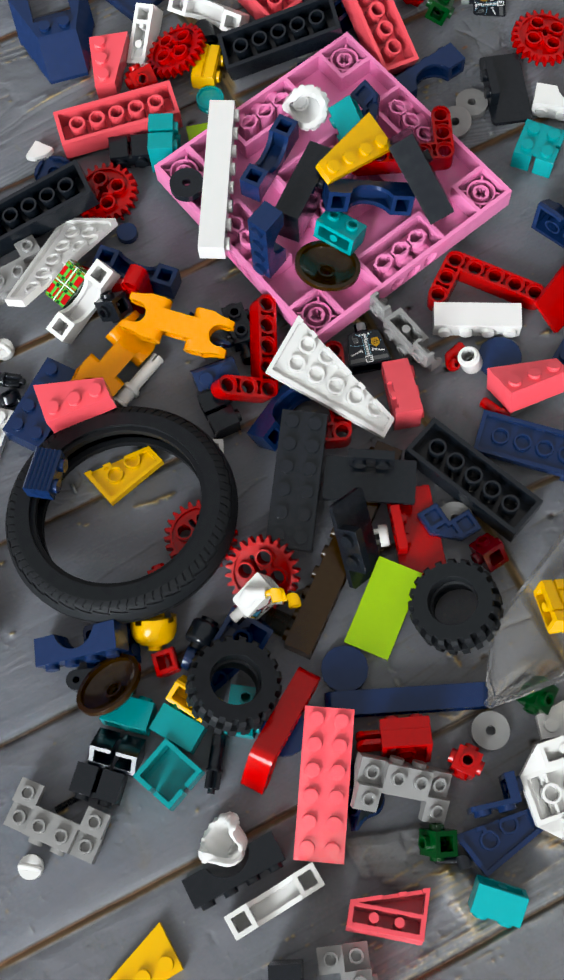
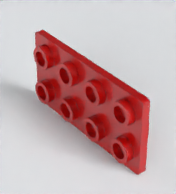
(551, 302)
(412, 541)

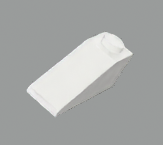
(144, 32)

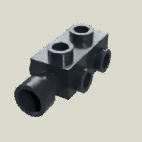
(237, 338)

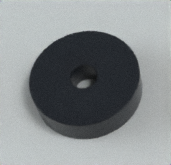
(186, 176)

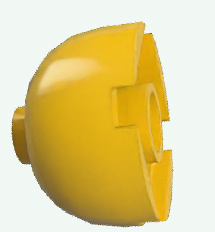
(154, 631)

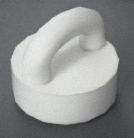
(6, 349)
(383, 533)
(31, 867)

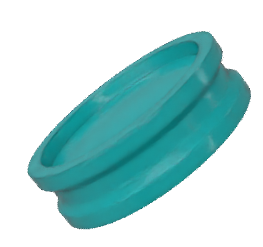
(206, 94)

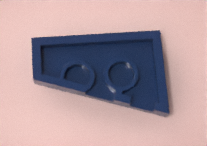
(498, 840)

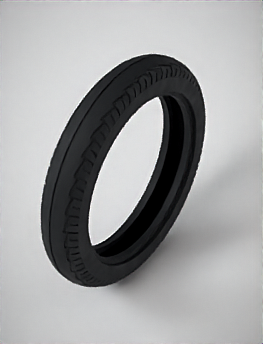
(166, 586)

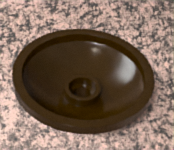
(326, 267)
(109, 685)

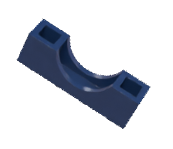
(442, 64)
(280, 142)
(392, 197)
(263, 230)
(163, 278)
(267, 426)
(105, 639)

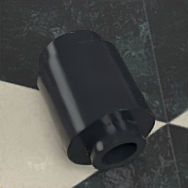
(208, 30)

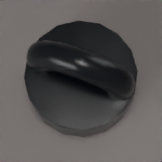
(9, 397)

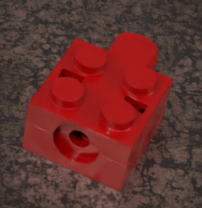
(402, 736)

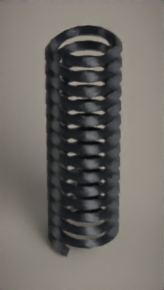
(65, 803)

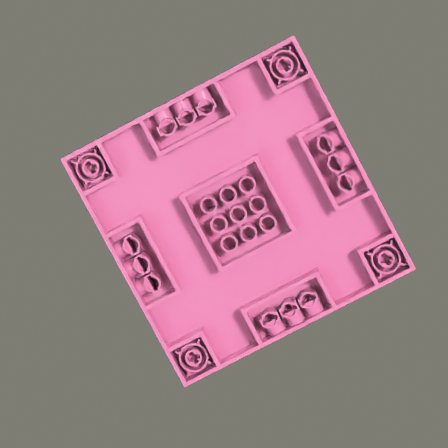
(393, 244)

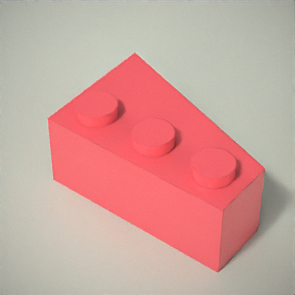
(109, 61)
(526, 383)
(402, 393)
(73, 401)
(391, 916)

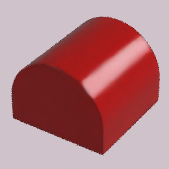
(166, 662)

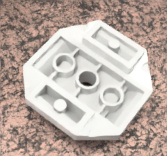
(544, 785)

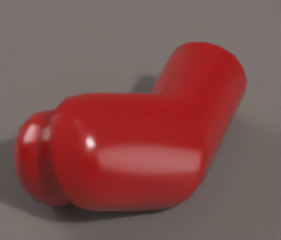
(451, 357)
(489, 405)

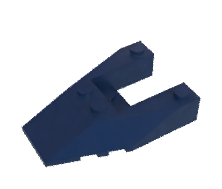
(56, 40)

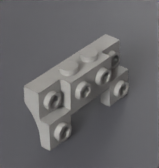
(11, 272)
(404, 333)
(402, 779)
(52, 829)
(348, 959)

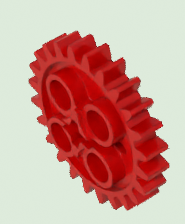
(539, 37)
(177, 50)
(108, 192)
(180, 524)
(279, 561)

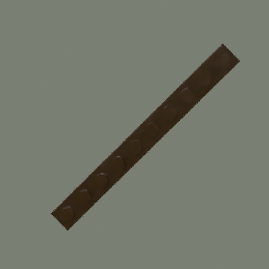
(324, 591)

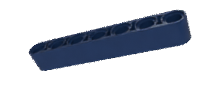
(410, 699)

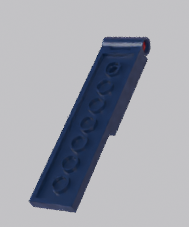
(521, 443)

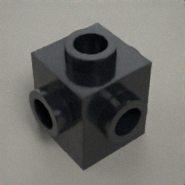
(113, 306)

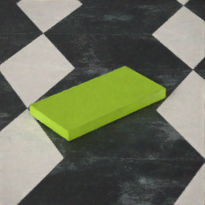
(382, 608)

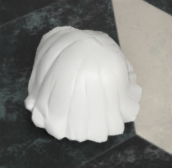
(307, 106)
(223, 841)

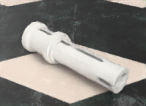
(131, 389)

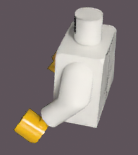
(259, 596)

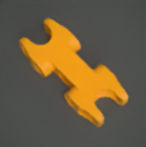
(194, 329)
(124, 349)

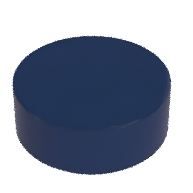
(127, 233)
(188, 658)

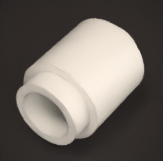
(470, 360)

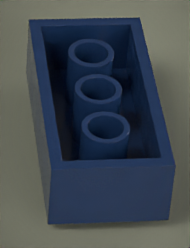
(27, 421)

